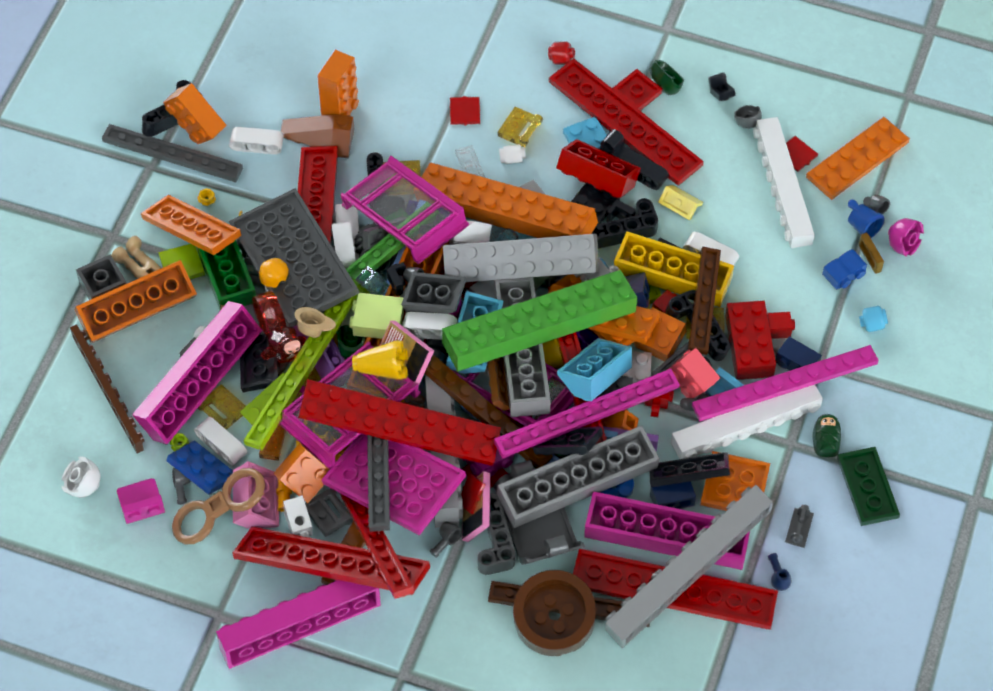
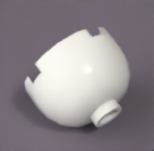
(81, 478)

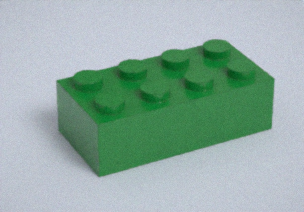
(228, 275)

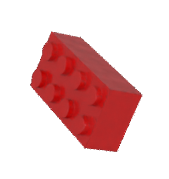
(598, 168)
(750, 340)

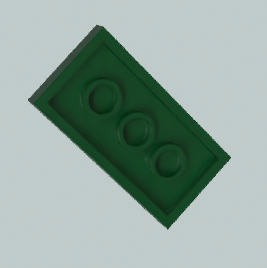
(868, 486)

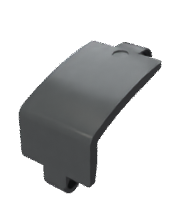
(543, 536)

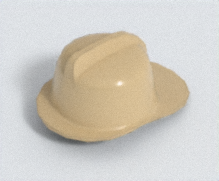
(313, 322)

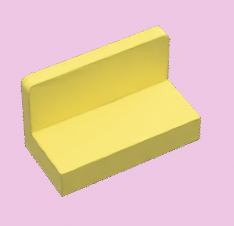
(679, 201)

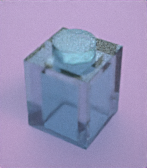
(372, 281)

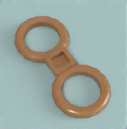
(218, 505)

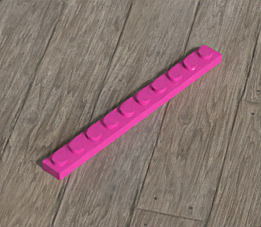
(784, 383)
(586, 413)

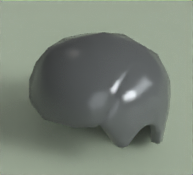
(747, 116)

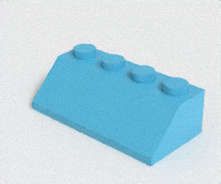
(474, 306)
(596, 368)

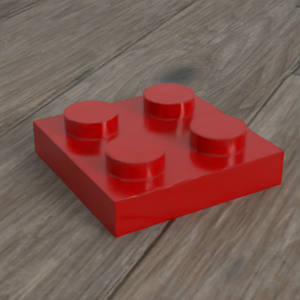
(638, 89)

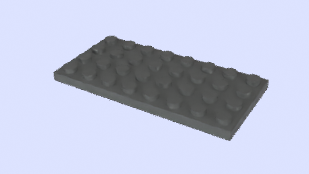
(289, 232)

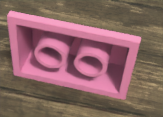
(265, 512)

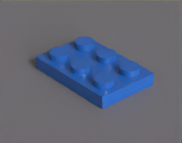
(200, 467)

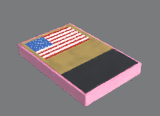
(418, 352)
(476, 523)

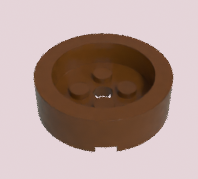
(552, 592)

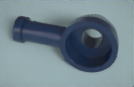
(777, 582)

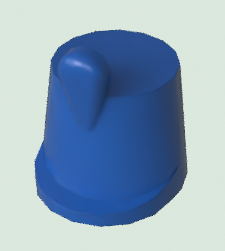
(865, 219)

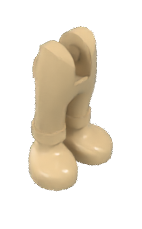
(133, 247)

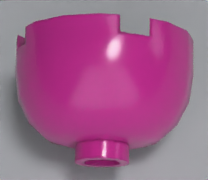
(905, 236)

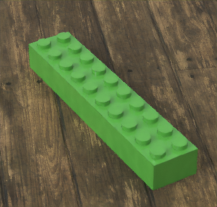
(539, 320)

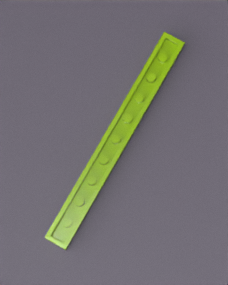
(294, 379)

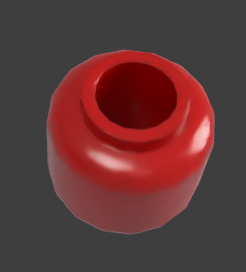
(561, 53)

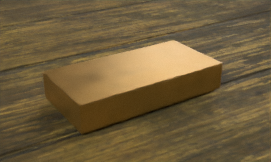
(871, 253)

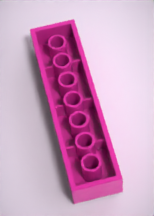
(197, 372)
(652, 527)
(294, 620)

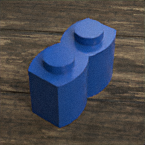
(844, 269)

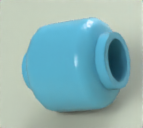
(873, 318)

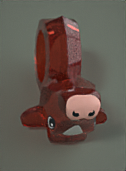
(283, 340)

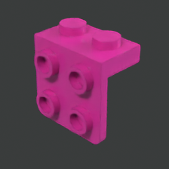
(140, 500)

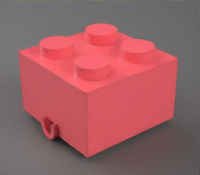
(694, 373)

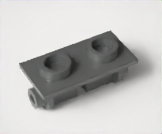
(799, 526)

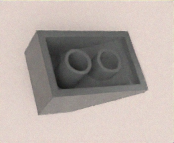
(433, 293)

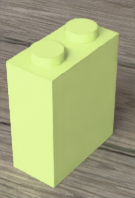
(374, 314)

